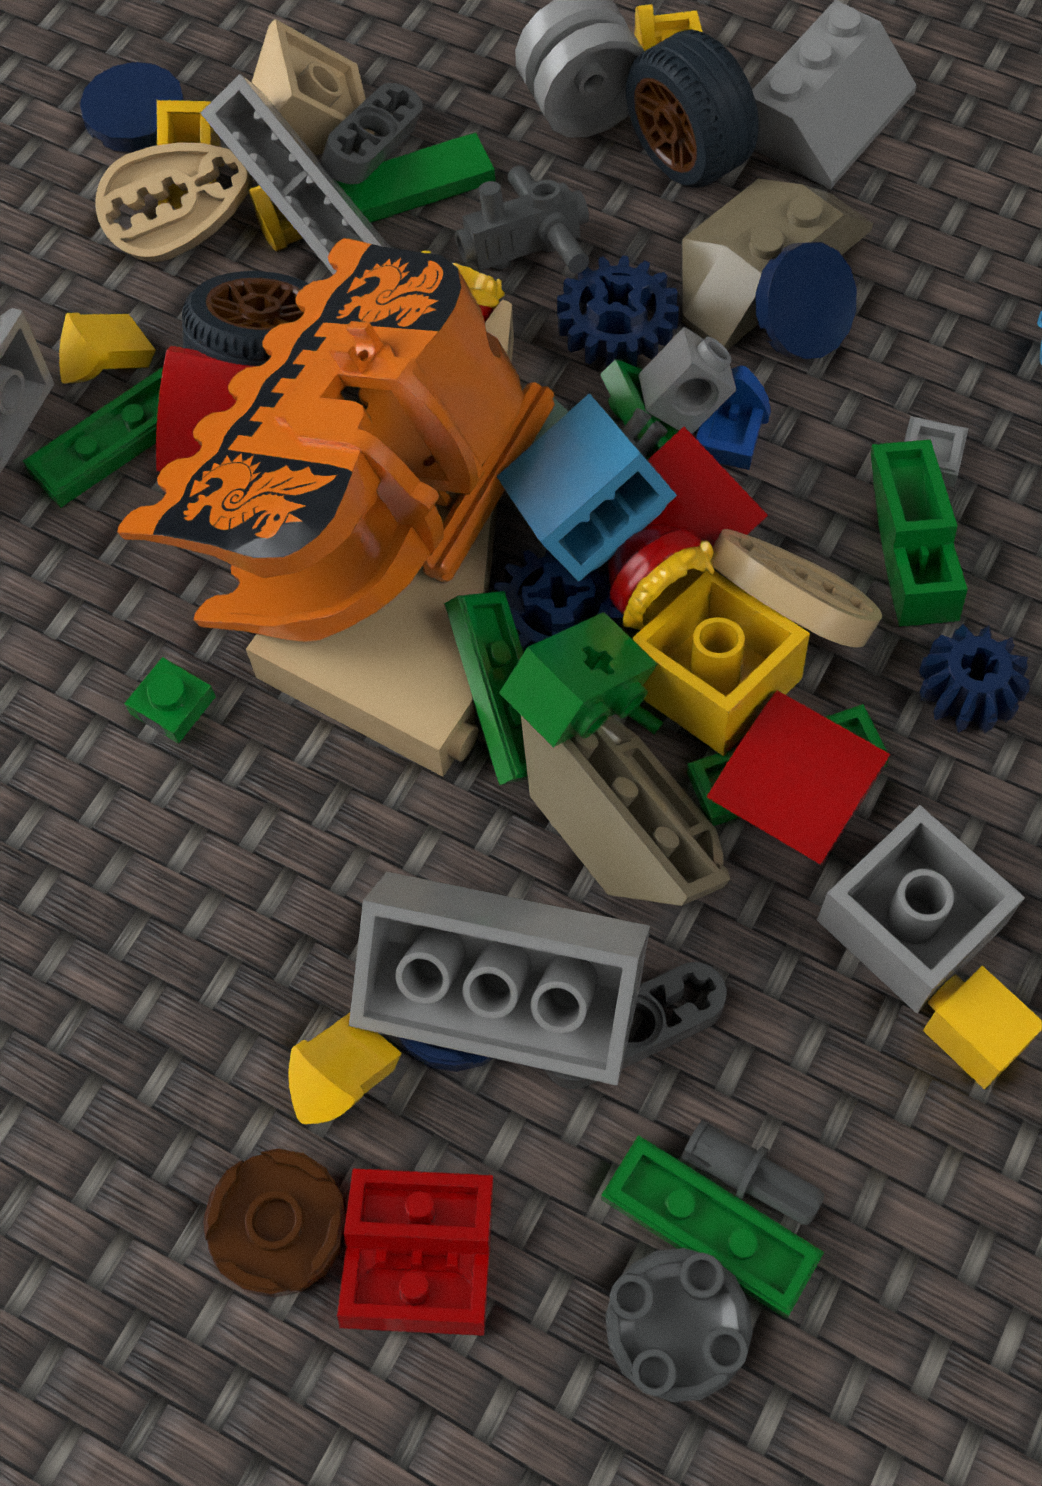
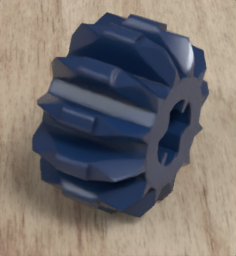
(990, 662)

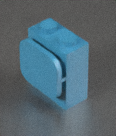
(585, 488)

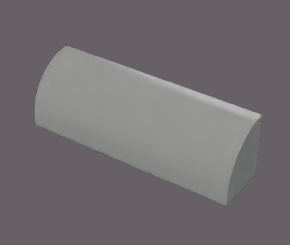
(287, 169)

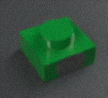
(170, 700)

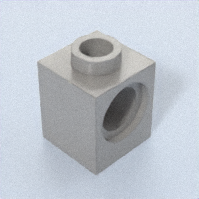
(687, 380)

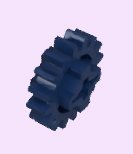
(617, 312)
(546, 585)

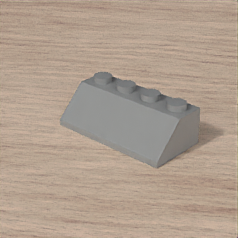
(498, 976)

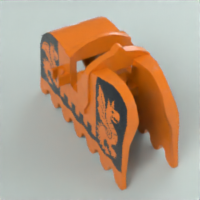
(313, 492)

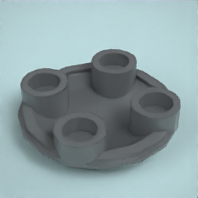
(678, 1325)

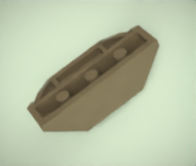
(735, 244)
(625, 815)

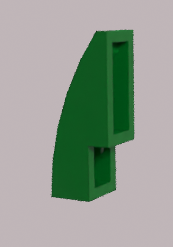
(917, 533)

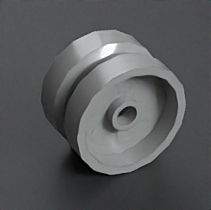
(578, 64)

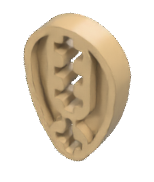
(152, 172)
(797, 588)

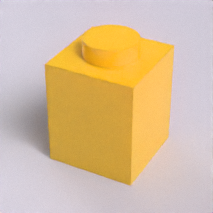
(981, 1025)

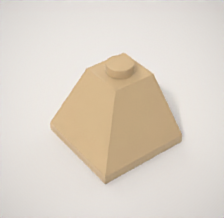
(307, 83)

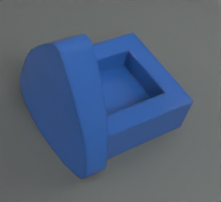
(735, 426)

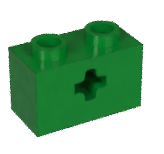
(579, 680)

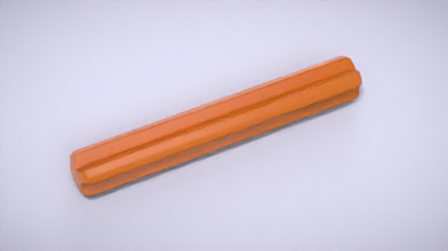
(472, 511)

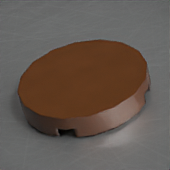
(275, 1223)

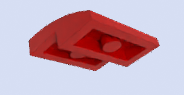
(189, 391)
(705, 492)
(798, 776)
(416, 1252)

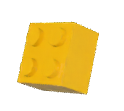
(720, 659)

